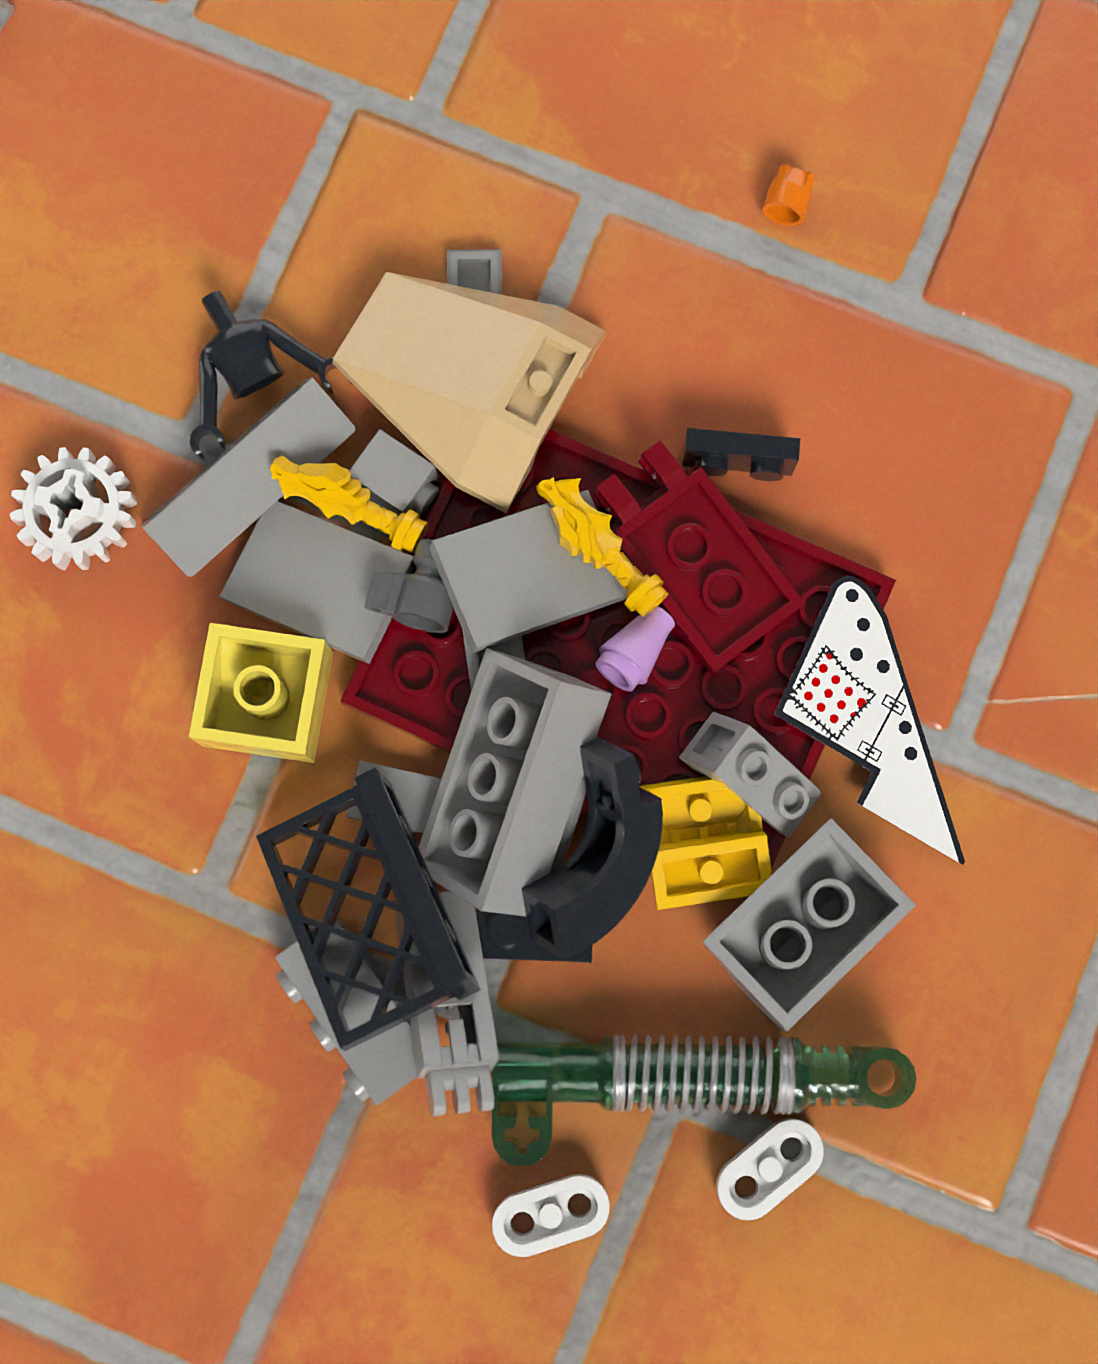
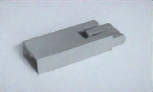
(472, 1037)

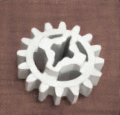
(62, 487)

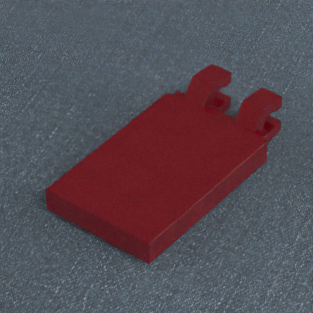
(712, 566)

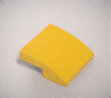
(708, 844)

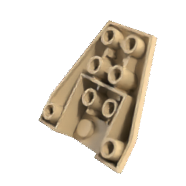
(467, 375)

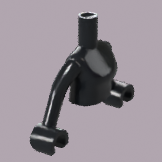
(245, 361)

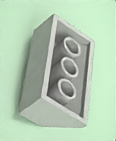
(510, 781)

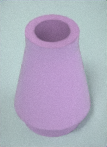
(634, 649)

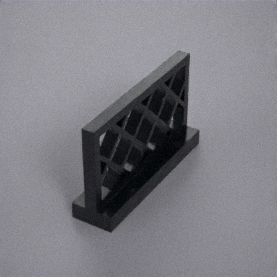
(416, 898)

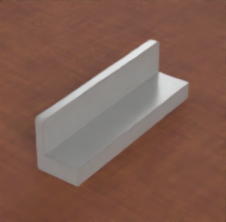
(239, 480)

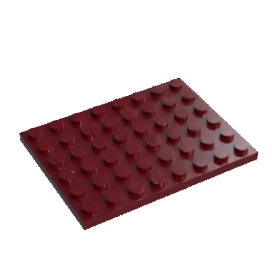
(423, 678)

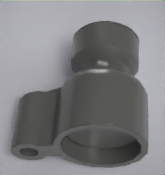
(415, 598)

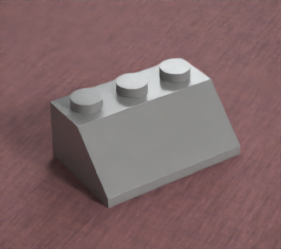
(807, 925)

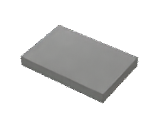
(518, 577)
(314, 579)

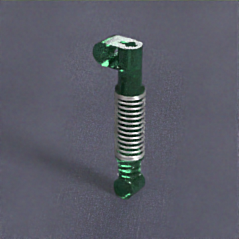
(684, 1075)

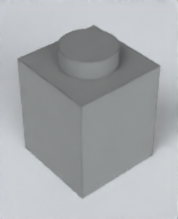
(396, 476)

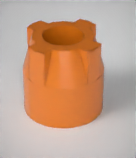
(789, 196)

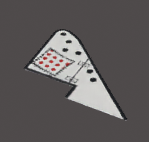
(859, 703)

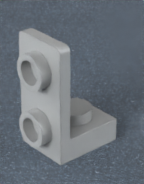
(752, 771)

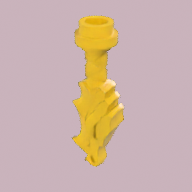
(337, 494)
(588, 534)

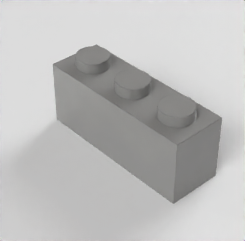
(375, 1066)

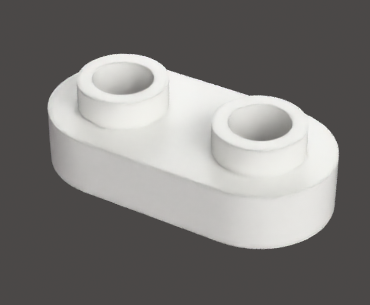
(772, 1173)
(552, 1218)

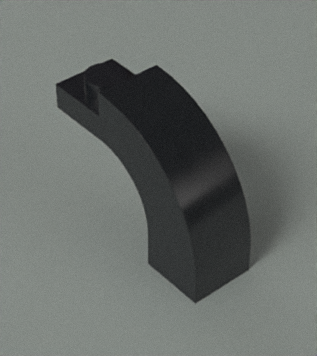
(610, 865)

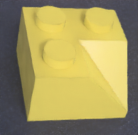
(261, 693)

